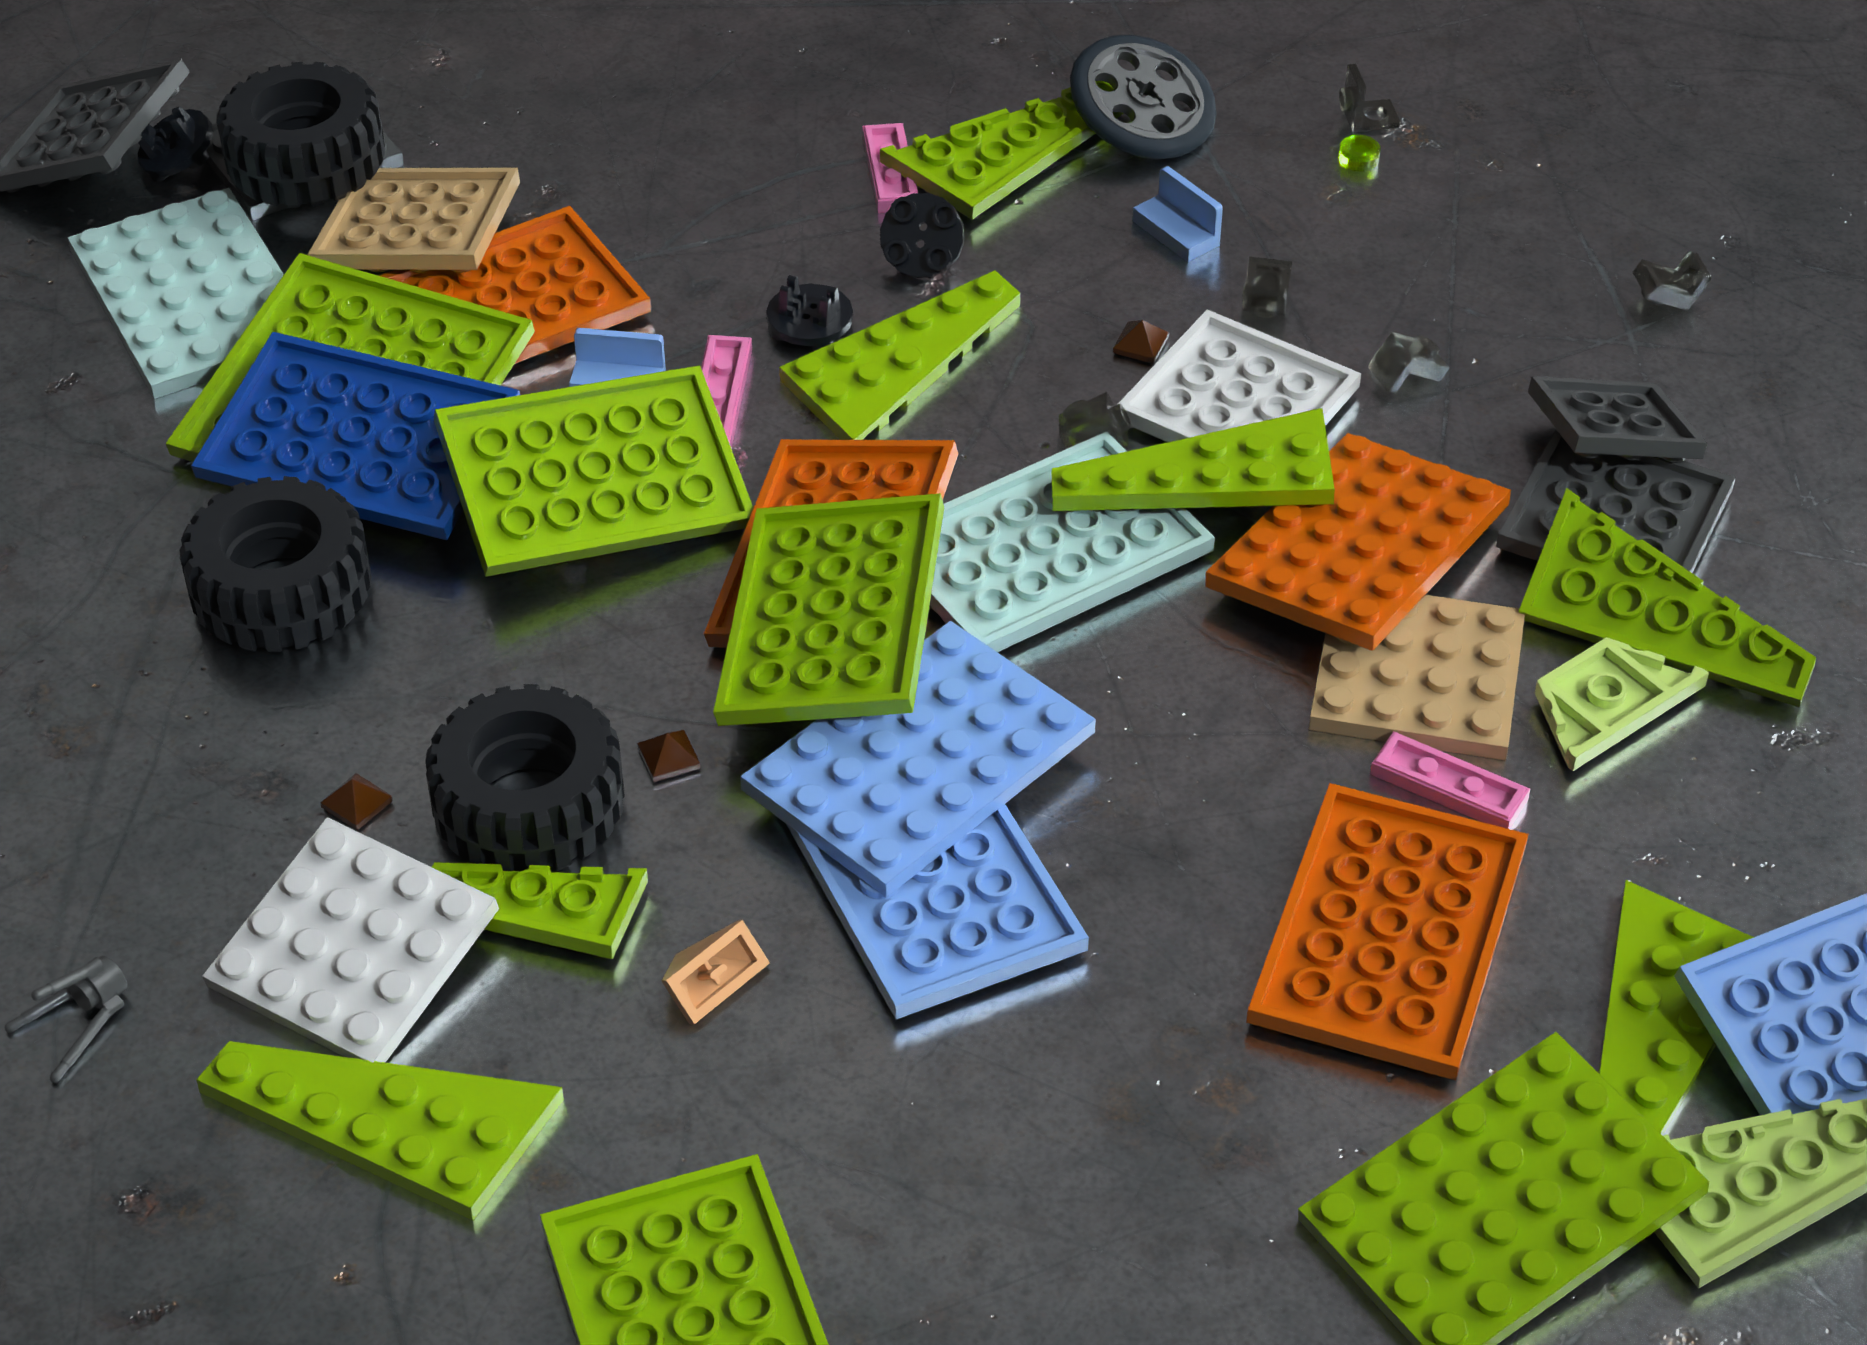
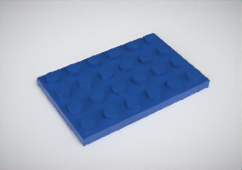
(348, 425)

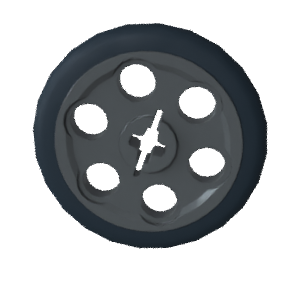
(1139, 137)

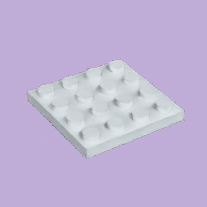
(1230, 378)
(351, 943)

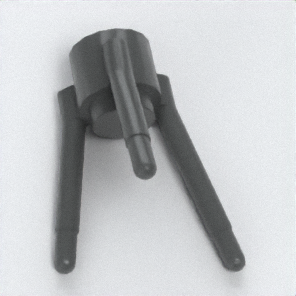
(91, 986)

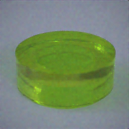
(1359, 153)

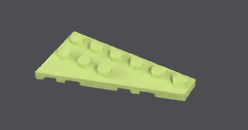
(1766, 1183)

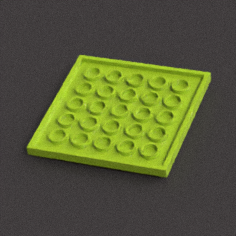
(367, 316)

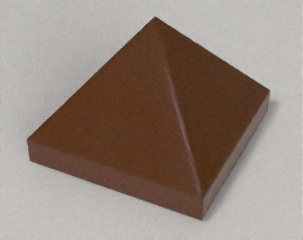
(1141, 341)
(668, 755)
(356, 801)

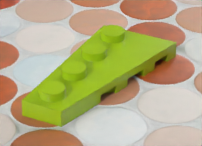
(558, 909)

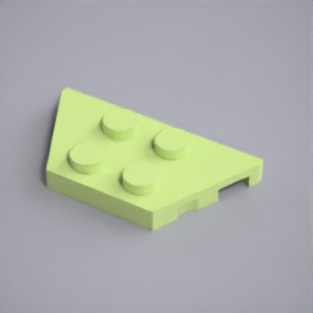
(1609, 696)

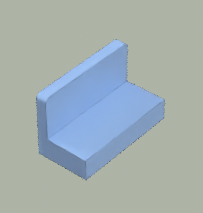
(1181, 216)
(615, 355)

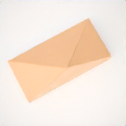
(713, 970)

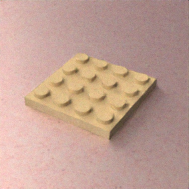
(418, 219)
(1434, 678)

